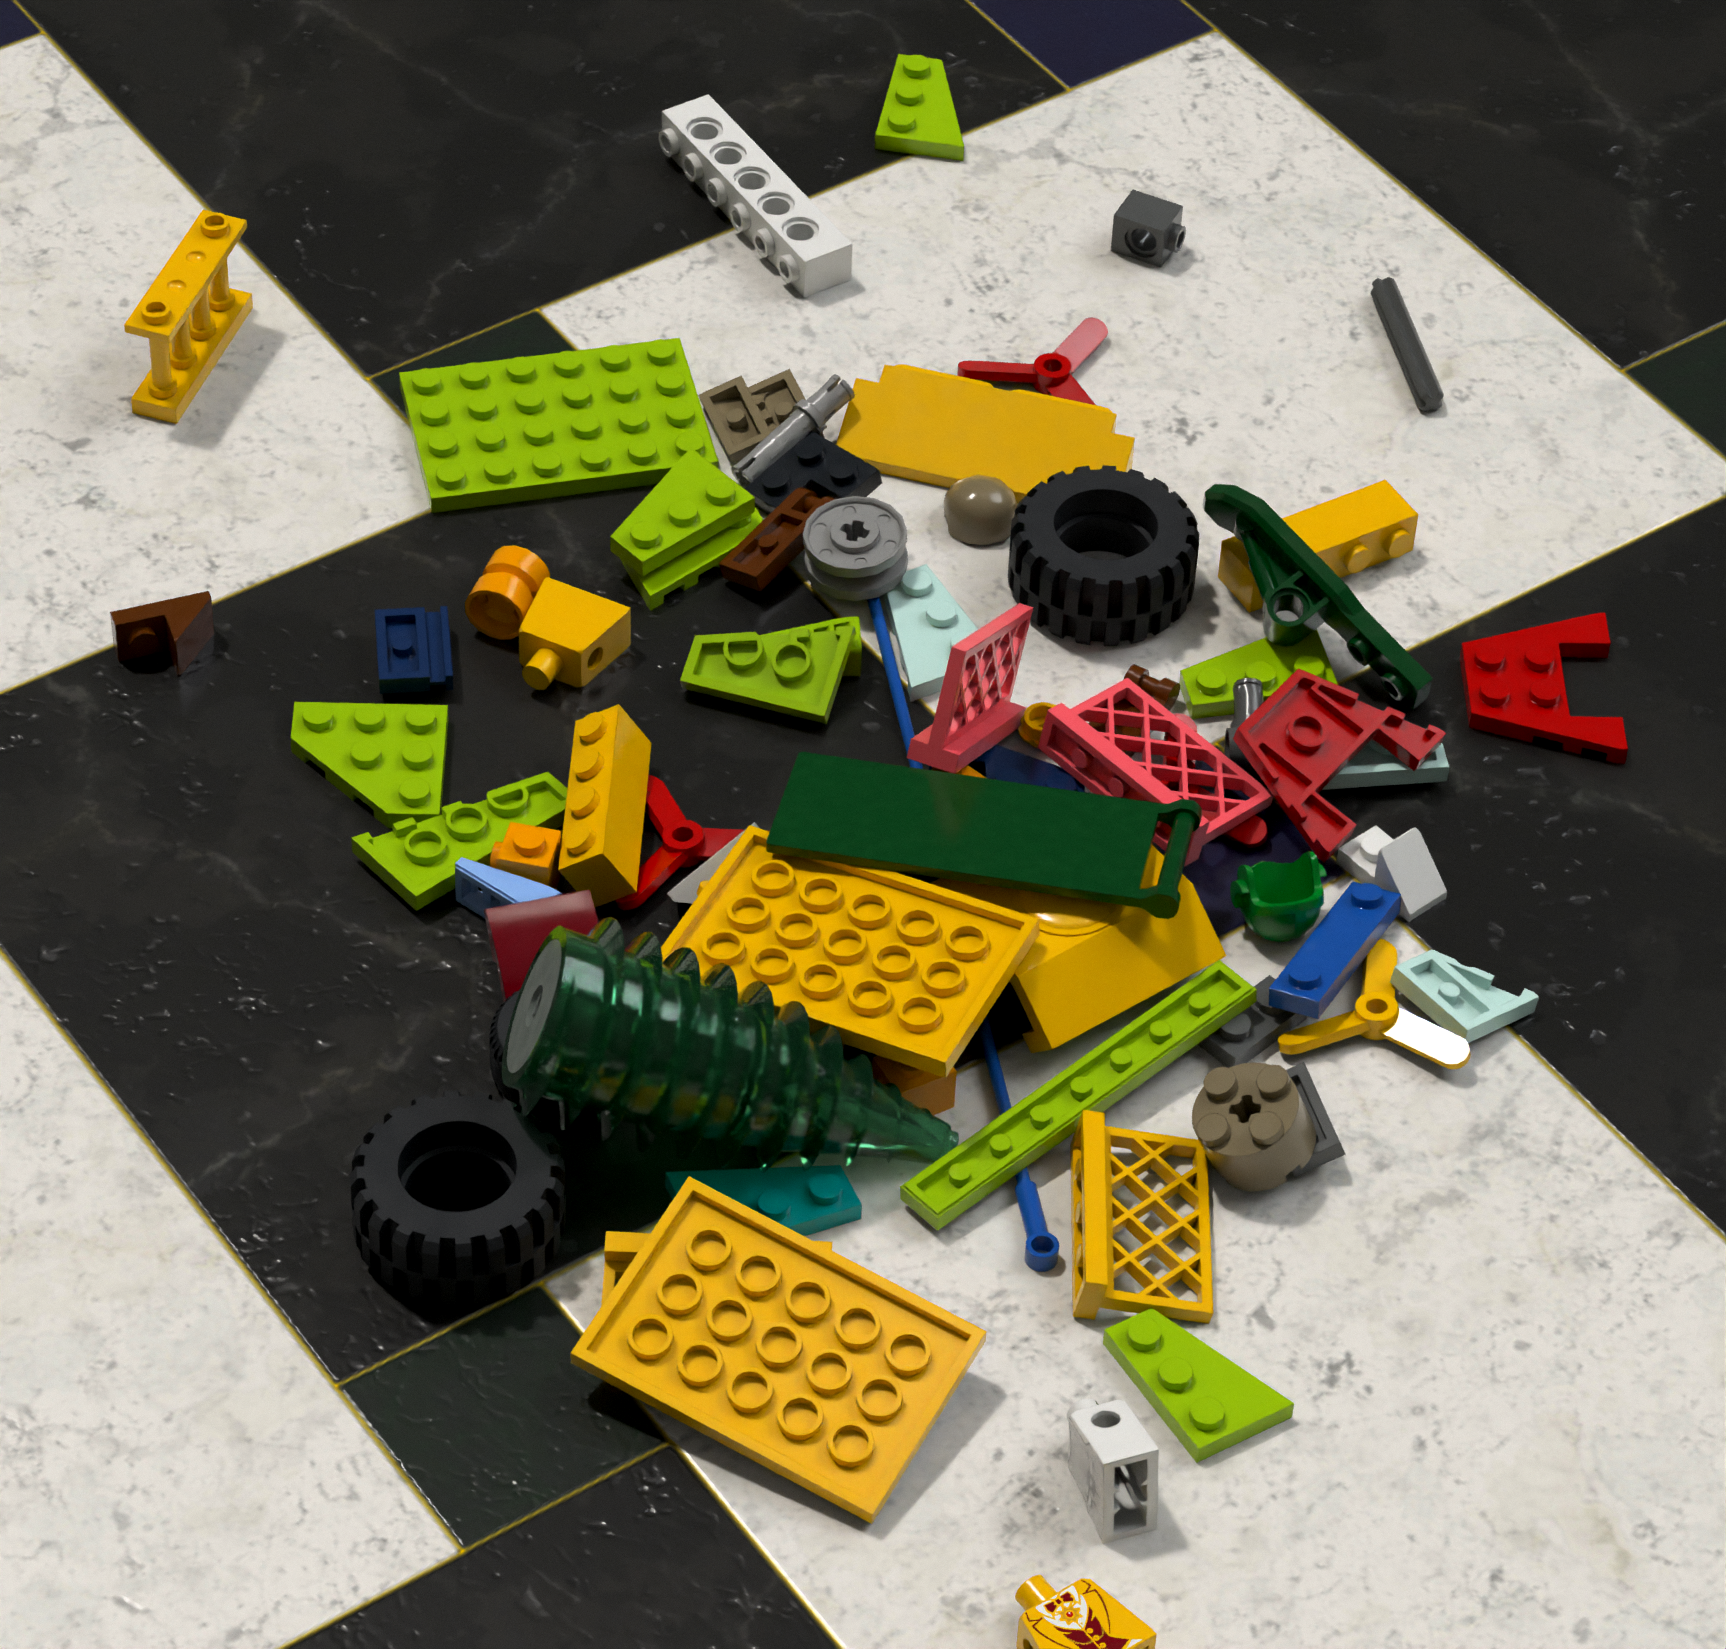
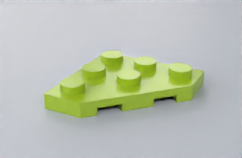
(377, 753)

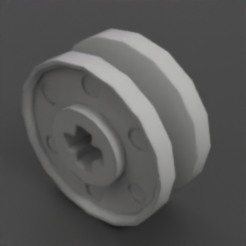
(855, 548)

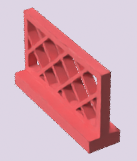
(976, 695)
(1106, 770)

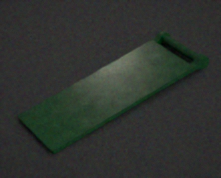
(982, 831)

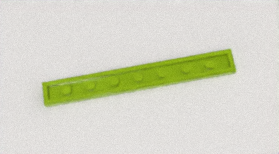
(1088, 1084)

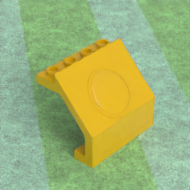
(1098, 954)

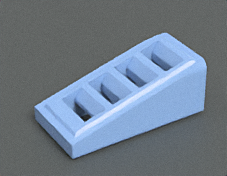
(497, 887)

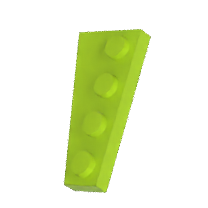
(422, 856)

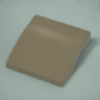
(749, 414)

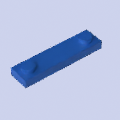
(1334, 950)

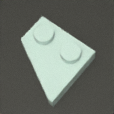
(1459, 995)

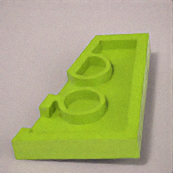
(919, 111)
(680, 513)
(686, 568)
(1209, 684)
(1192, 1386)

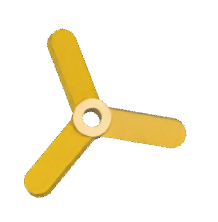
(1379, 1018)

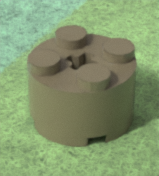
(1253, 1125)

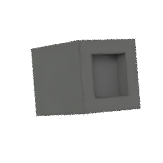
(1147, 228)

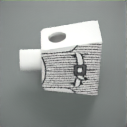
(1109, 1443)

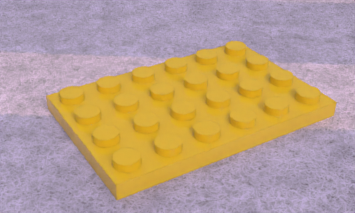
(859, 947)
(779, 1349)

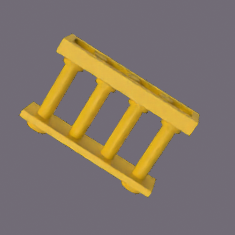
(189, 317)

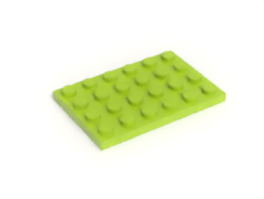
(553, 423)

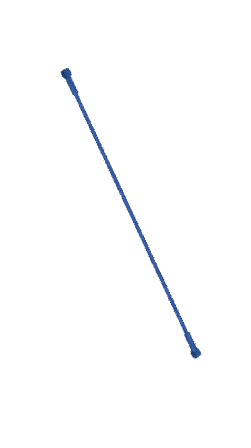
(1025, 1190)

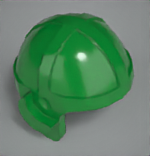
(1280, 898)

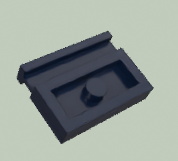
(413, 650)

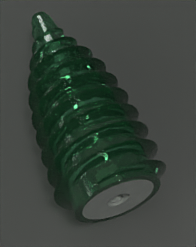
(697, 1058)

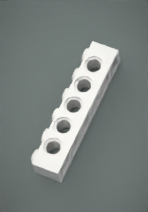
(756, 196)

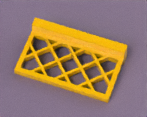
(1094, 1225)

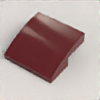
(521, 928)

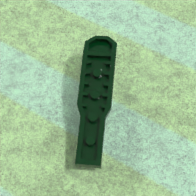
(1300, 582)

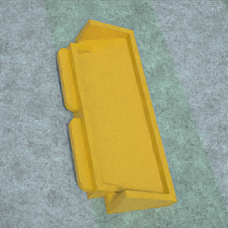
(957, 427)

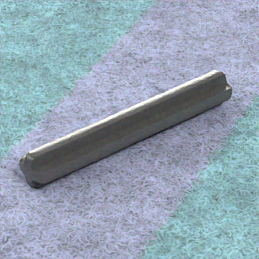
(1407, 344)

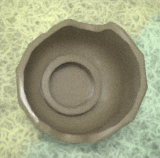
(979, 510)

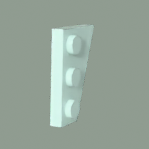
(926, 628)

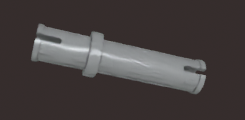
(807, 417)

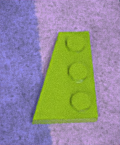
(774, 672)

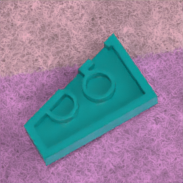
(788, 1195)

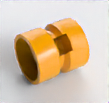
(505, 591)

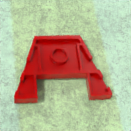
(1519, 686)
(1309, 736)

